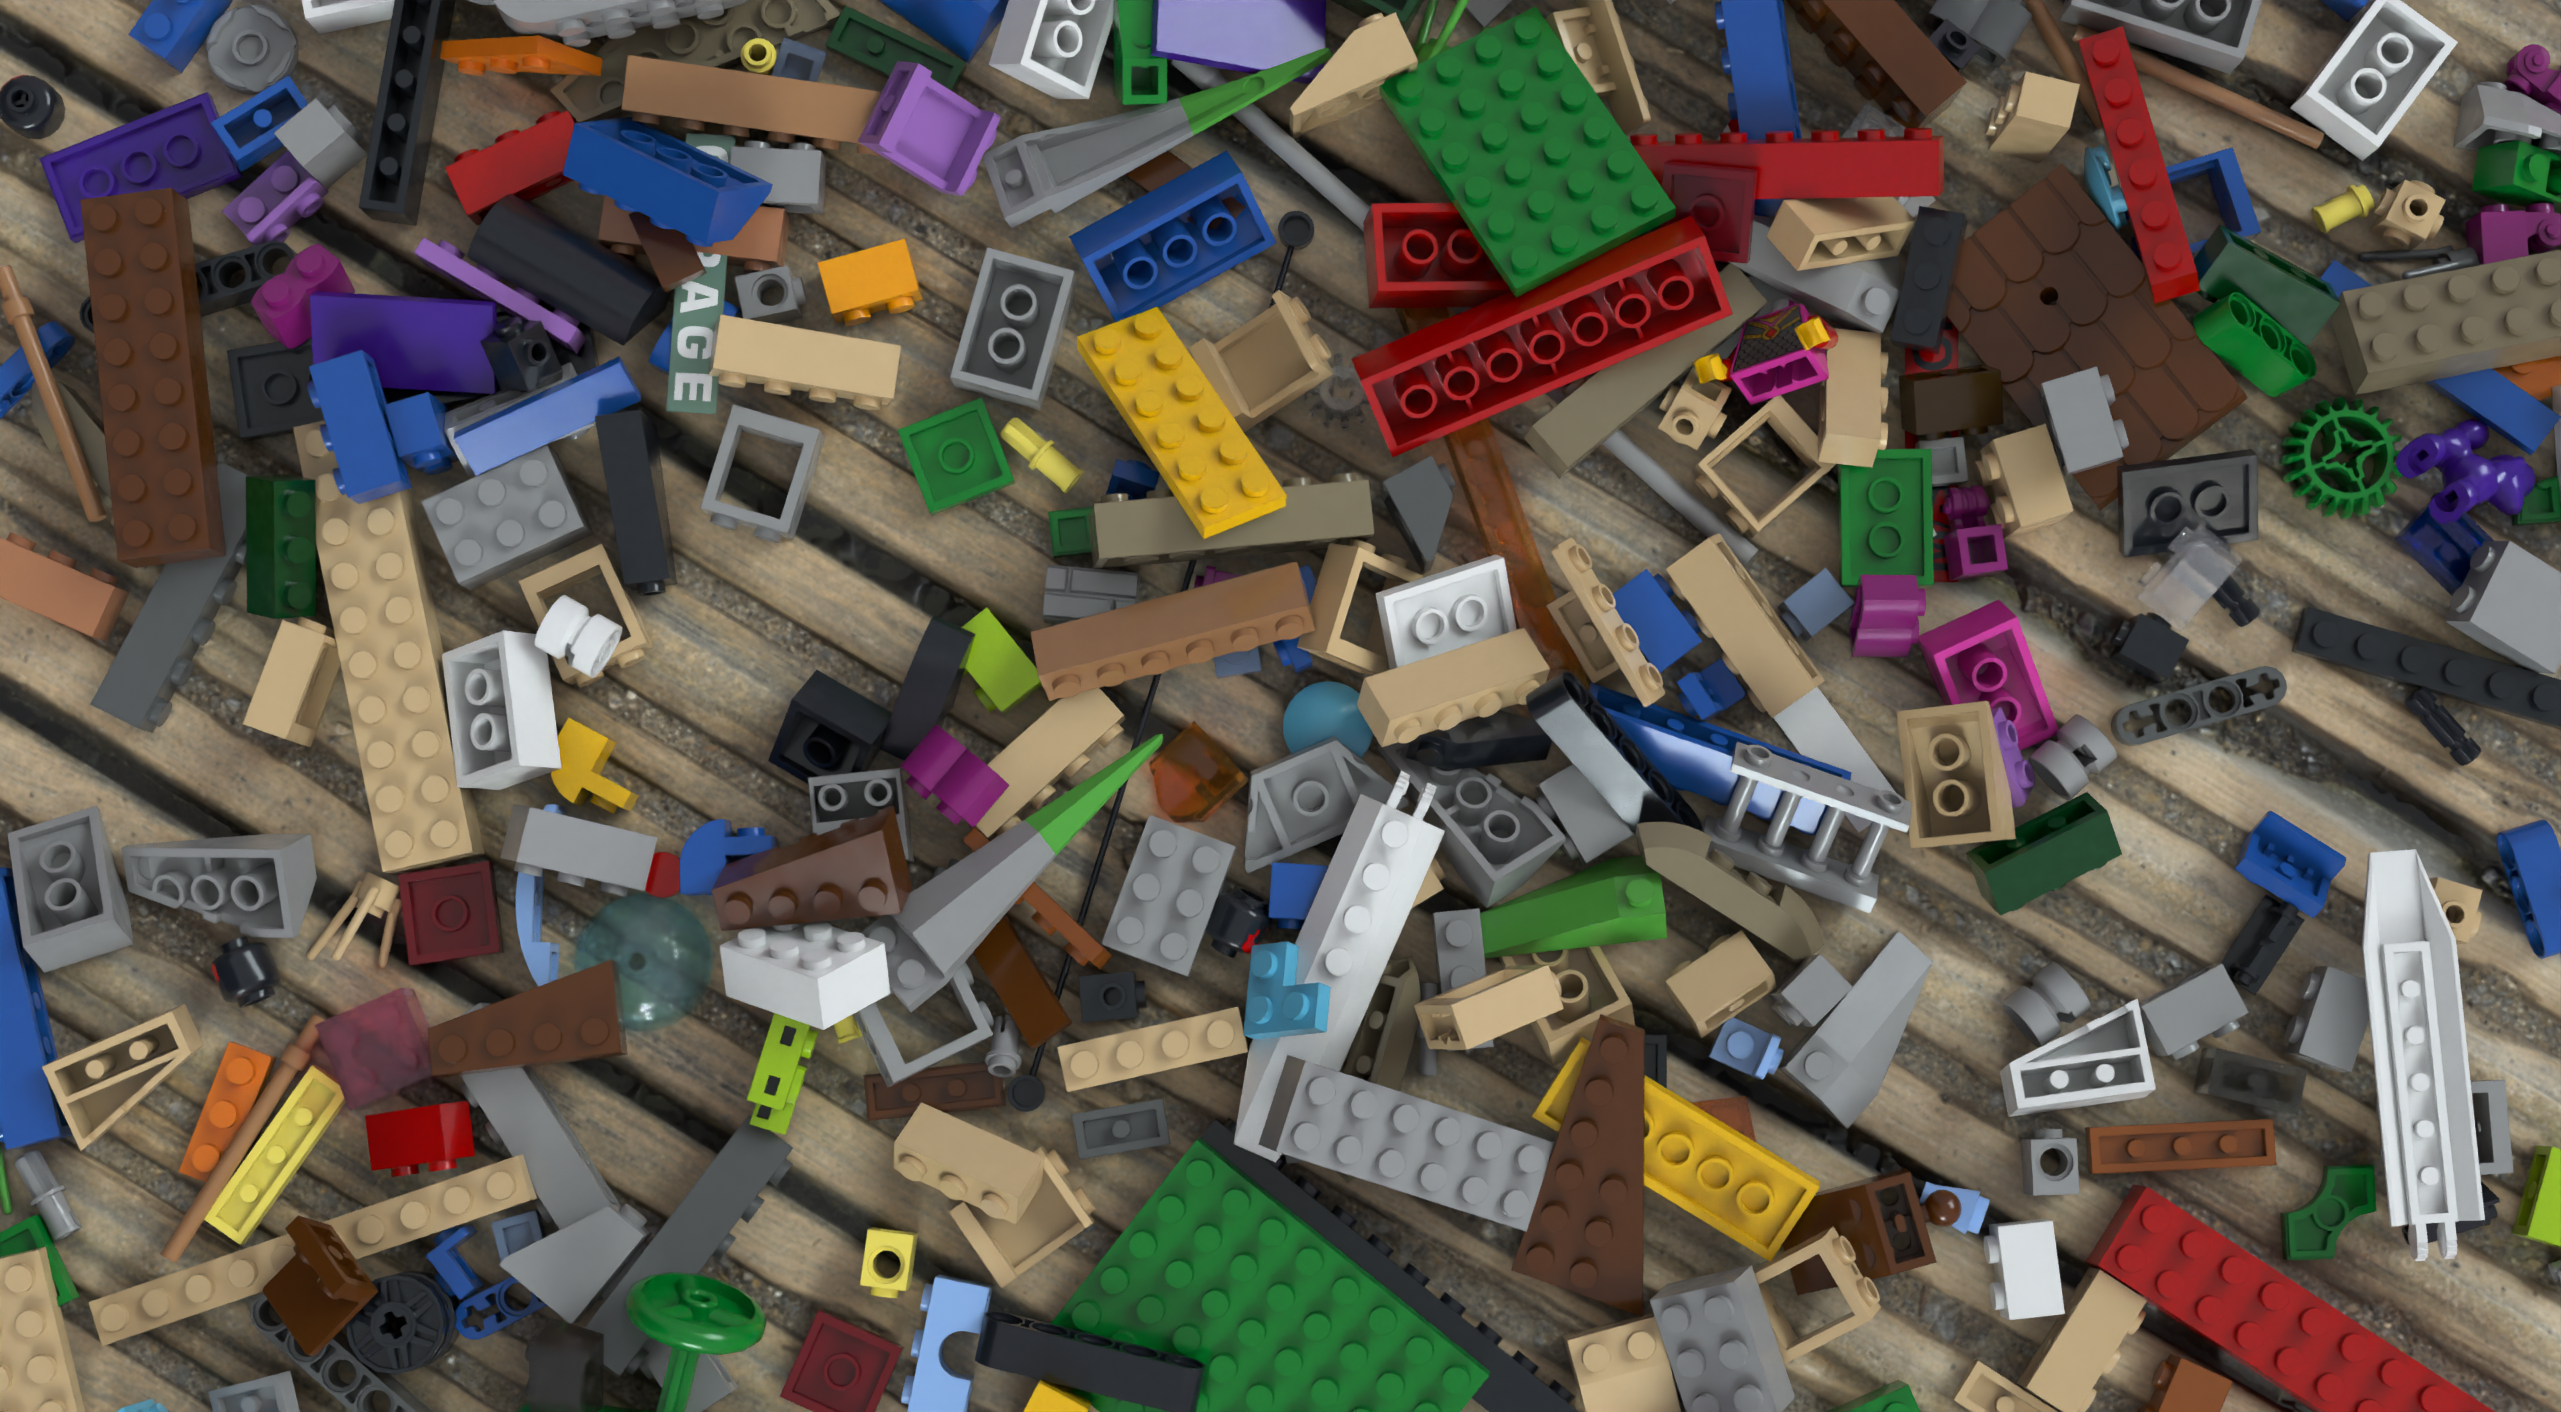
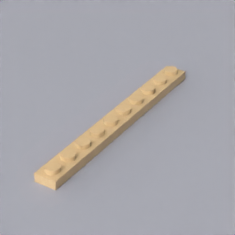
(362, 1231)

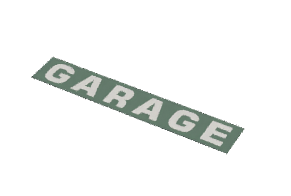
(695, 313)

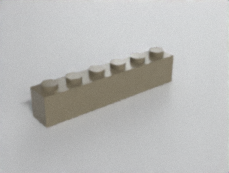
(1619, 392)

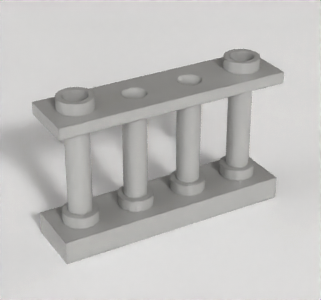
(1811, 867)

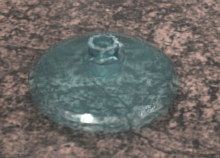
(674, 953)

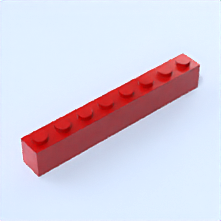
(1814, 165)

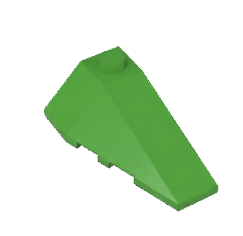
(1594, 907)

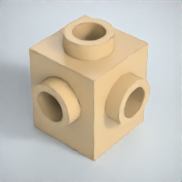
(2408, 214)
(1694, 410)
(2460, 907)

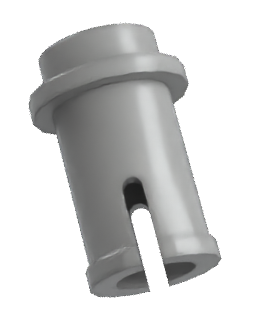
(1003, 1056)

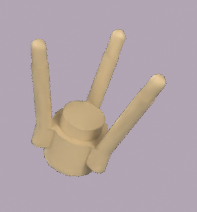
(372, 897)

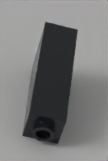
(637, 500)

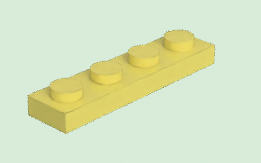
(277, 1155)

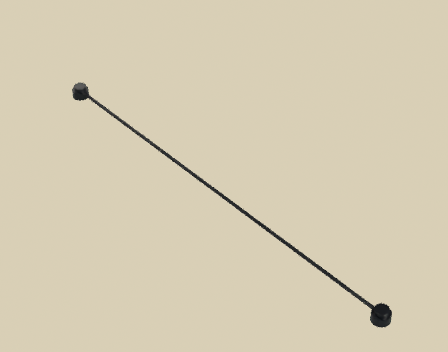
(1028, 1091)

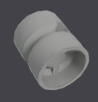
(2061, 768)
(2046, 1004)

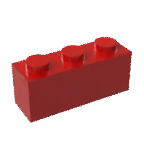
(518, 164)

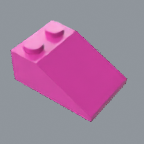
(1989, 660)

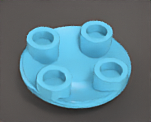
(2098, 182)
(1325, 712)

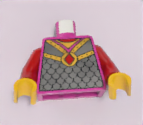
(1774, 353)

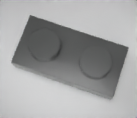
(1121, 1129)

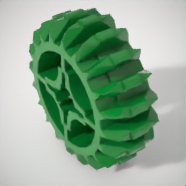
(2335, 441)

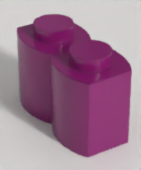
(285, 299)
(1886, 615)
(953, 776)

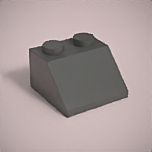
(1419, 506)

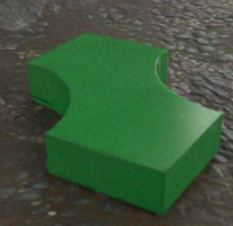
(2315, 1227)

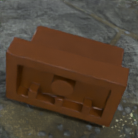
(318, 1286)

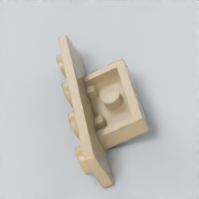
(1600, 51)
(1596, 629)

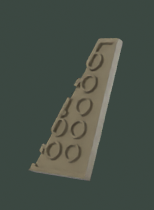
(694, 41)

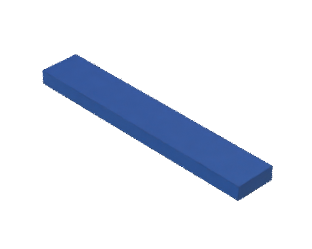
(2480, 393)

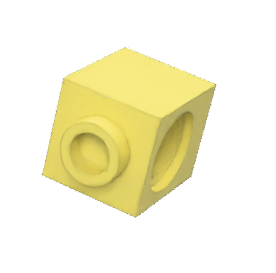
(900, 1243)

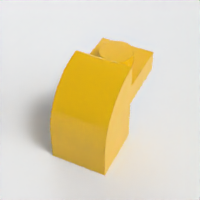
(582, 760)

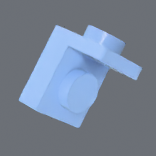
(1746, 1049)

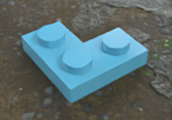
(1273, 1000)

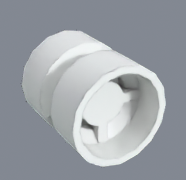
(574, 634)

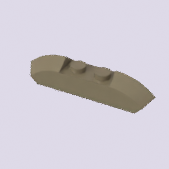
(88, 432)
(1773, 915)
(1387, 1029)

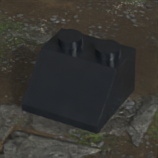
(829, 731)

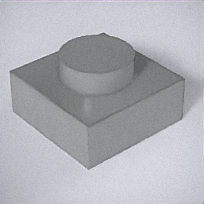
(1948, 461)

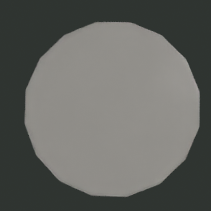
(251, 48)

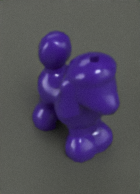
(2467, 476)

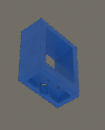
(2228, 190)

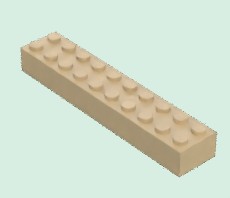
(390, 669)

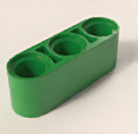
(2254, 344)

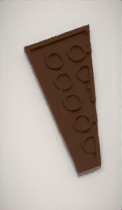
(1591, 1199)

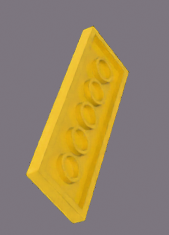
(1181, 422)
(1703, 1164)

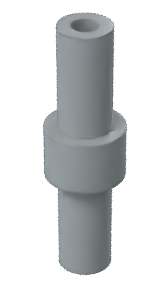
(1427, 1056)

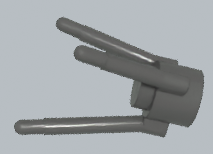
(2444, 259)

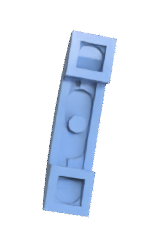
(540, 956)

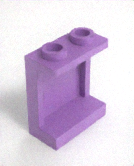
(929, 130)

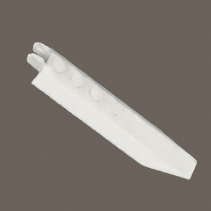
(1346, 941)
(2419, 1054)

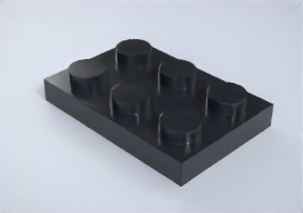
(2181, 492)

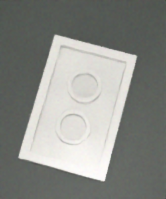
(1446, 611)

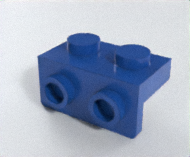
(2289, 863)

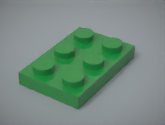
(1887, 517)

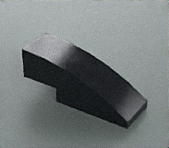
(928, 686)

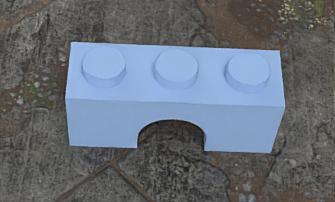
(951, 1307)

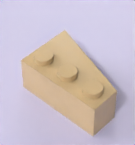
(119, 1071)

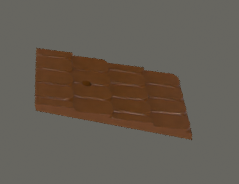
(2105, 317)

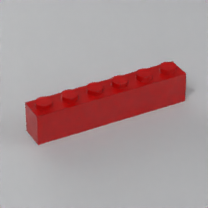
(2139, 165)

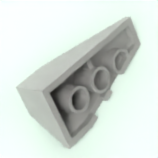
(1489, 831)

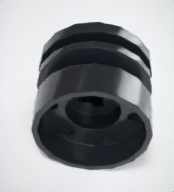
(421, 1341)

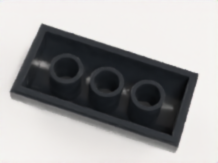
(567, 269)

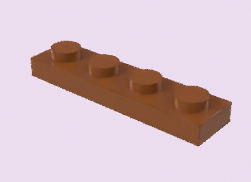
(1053, 917)
(2180, 1146)

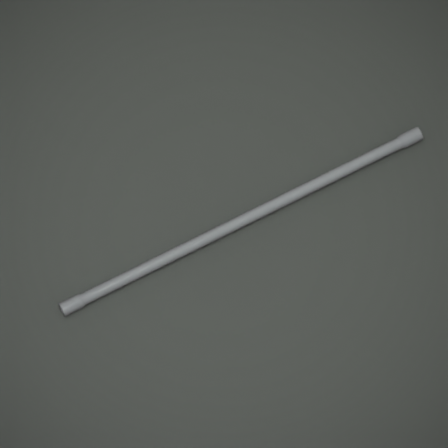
(1356, 210)

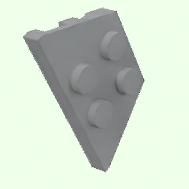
(1306, 800)

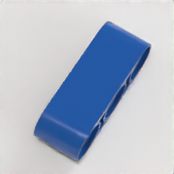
(2534, 874)

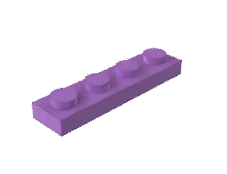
(486, 284)

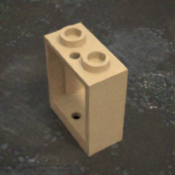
(1796, 436)
(577, 570)
(1332, 601)
(295, 682)
(1489, 1007)
(1856, 1289)

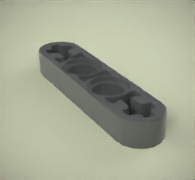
(2198, 705)

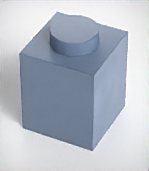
(1814, 605)

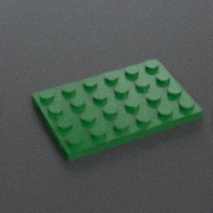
(1527, 151)

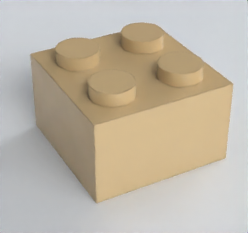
(2023, 481)

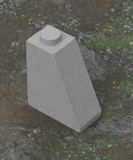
(580, 1260)

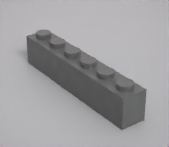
(176, 621)
(694, 1233)

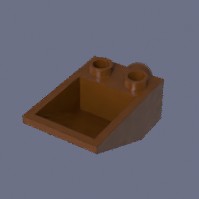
(1871, 1227)

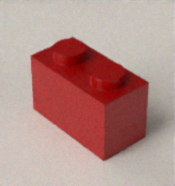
(420, 1136)

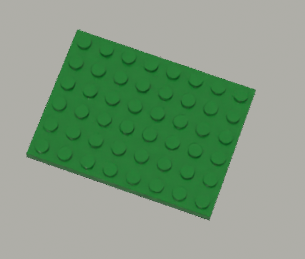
(1264, 1304)

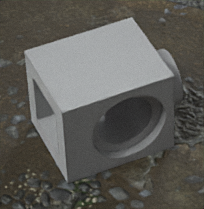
(754, 285)
(2064, 1179)

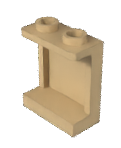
(1265, 361)
(1048, 1222)

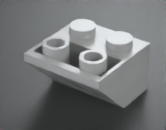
(859, 795)

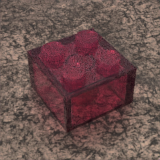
(378, 1048)

